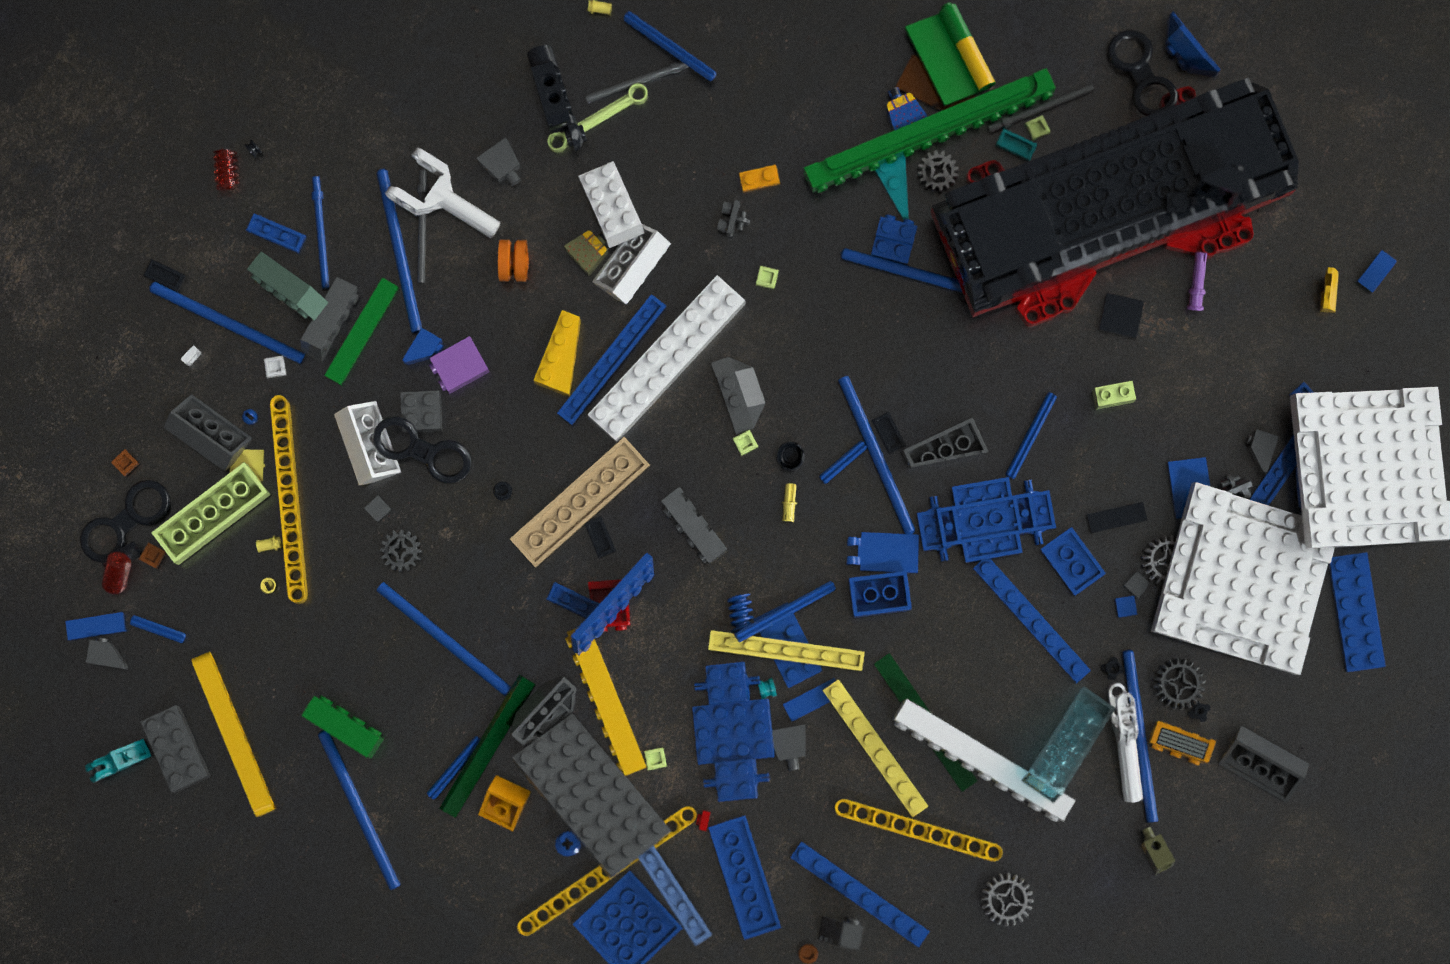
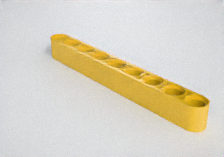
(233, 734)
(927, 830)

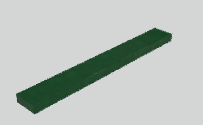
(904, 690)
(487, 746)

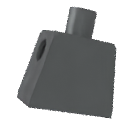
(501, 162)
(790, 745)

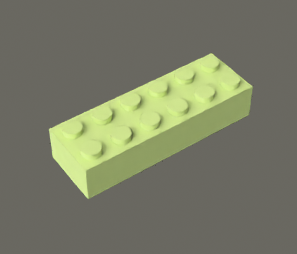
(211, 513)

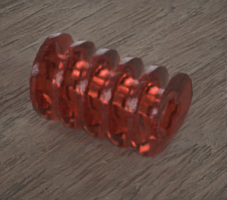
(225, 169)
(116, 573)

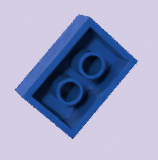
(879, 594)

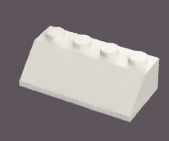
(631, 264)
(357, 430)

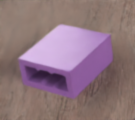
(458, 365)

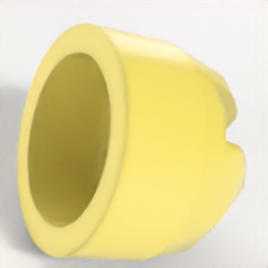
(272, 585)

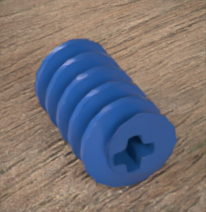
(740, 612)
(563, 850)

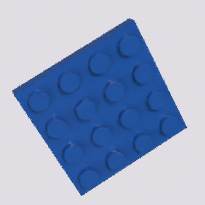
(627, 923)

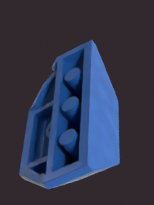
(1187, 49)

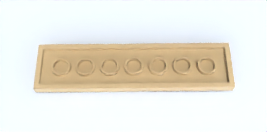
(579, 502)

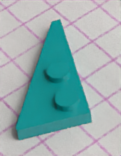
(895, 183)

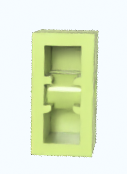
(1114, 395)

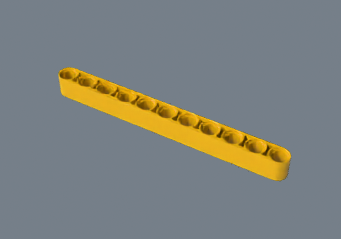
(283, 491)
(600, 877)

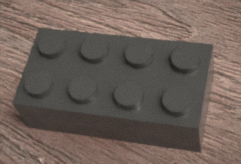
(175, 749)

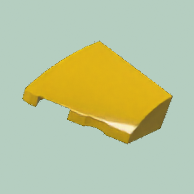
(1329, 294)

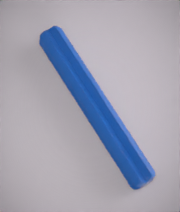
(453, 769)

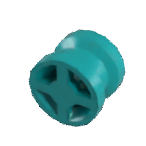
(767, 688)

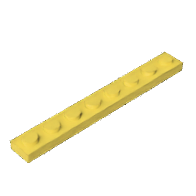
(787, 651)
(875, 748)

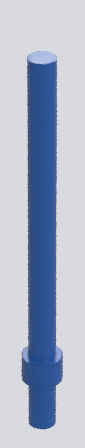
(317, 197)

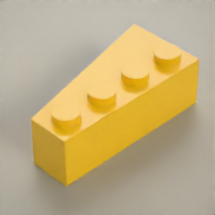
(560, 355)

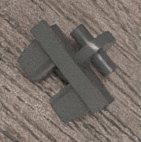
(729, 226)
(1237, 485)

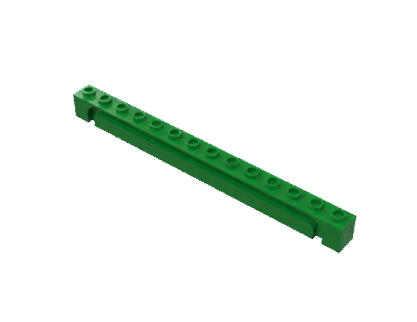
(929, 130)

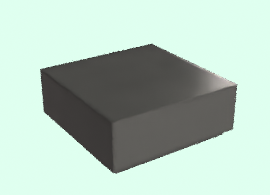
(377, 508)
(1137, 585)

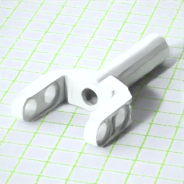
(443, 197)
(1126, 735)

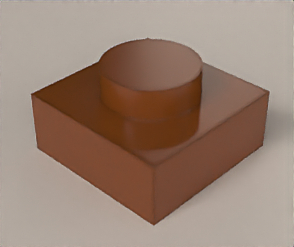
(125, 462)
(152, 555)

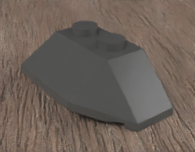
(740, 393)
(544, 710)

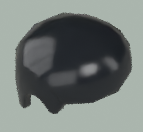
(790, 456)

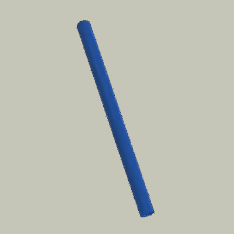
(399, 253)
(901, 269)
(226, 322)
(876, 455)
(444, 639)
(1141, 741)
(358, 809)

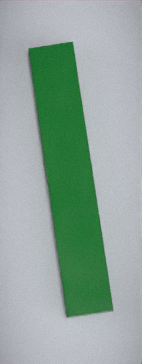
(361, 331)

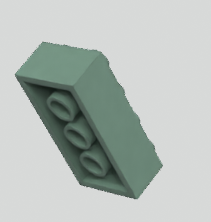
(286, 286)

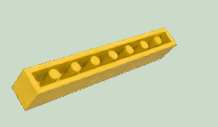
(609, 708)

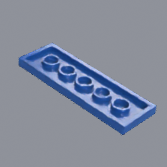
(615, 601)
(1356, 612)
(744, 877)

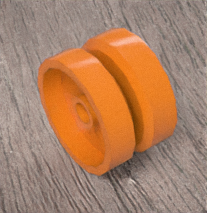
(514, 260)

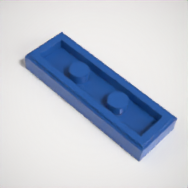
(276, 233)
(571, 600)
(95, 626)
(807, 702)

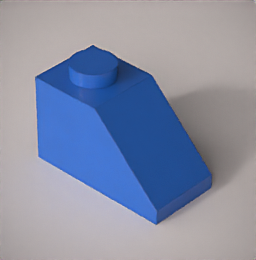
(423, 347)

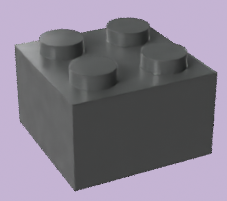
(422, 410)

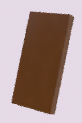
(917, 82)

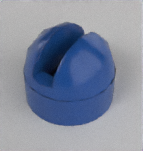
(251, 412)

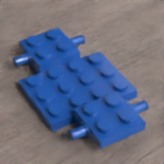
(986, 520)
(732, 731)

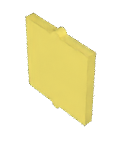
(254, 459)

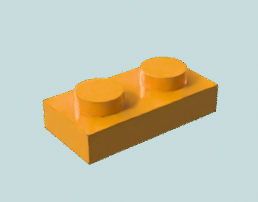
(759, 178)

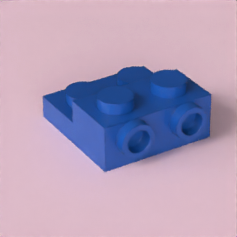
(894, 239)

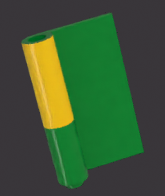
(950, 55)

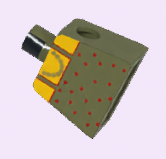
(587, 251)
(1159, 859)

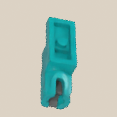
(118, 760)

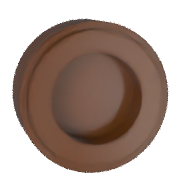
(808, 953)

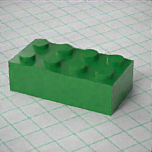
(341, 726)

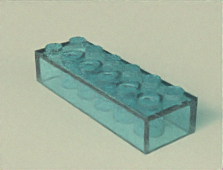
(1068, 744)

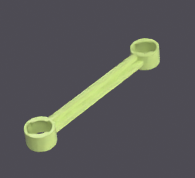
(602, 115)

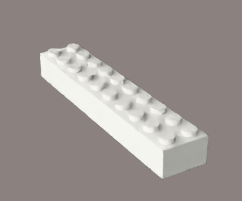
(666, 359)
(976, 757)

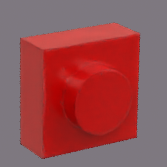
(702, 820)

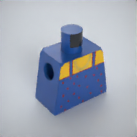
(903, 109)

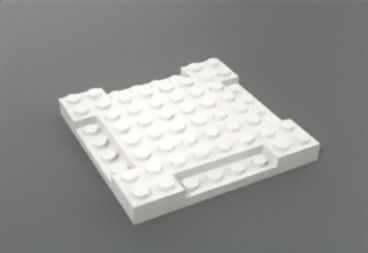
(1370, 467)
(1242, 580)

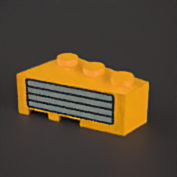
(1181, 743)

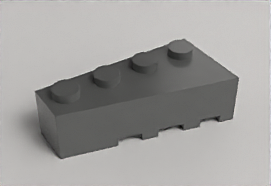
(694, 526)

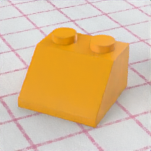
(504, 803)

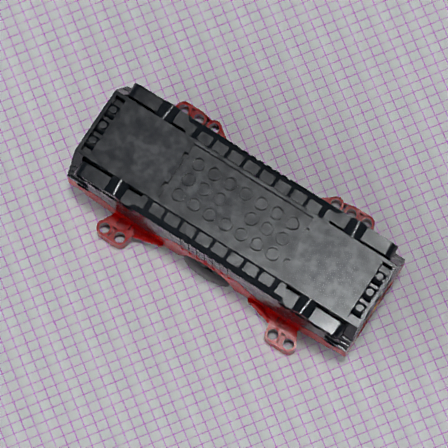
(1061, 217)

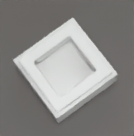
(191, 355)
(275, 366)

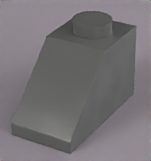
(1261, 449)
(104, 654)

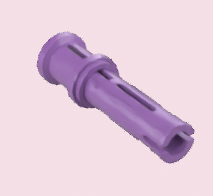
(1196, 290)

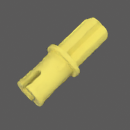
(789, 502)

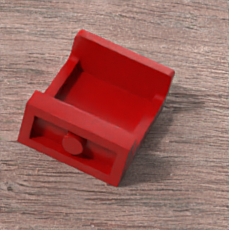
(598, 592)

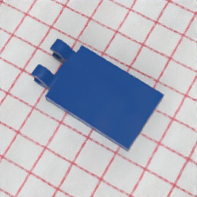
(1181, 476)
(885, 552)

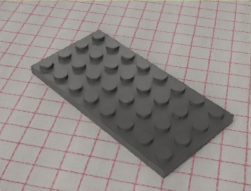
(591, 795)

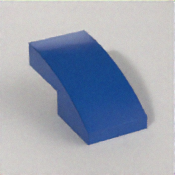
(1377, 271)

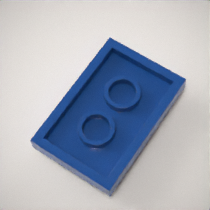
(1072, 561)

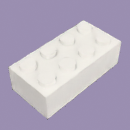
(611, 204)

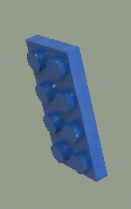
(789, 630)

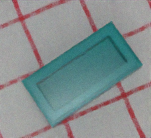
(1016, 145)

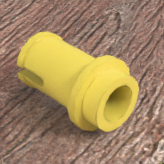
(599, 7)
(269, 544)

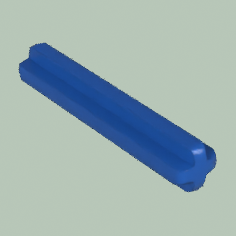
(843, 461)
(157, 629)

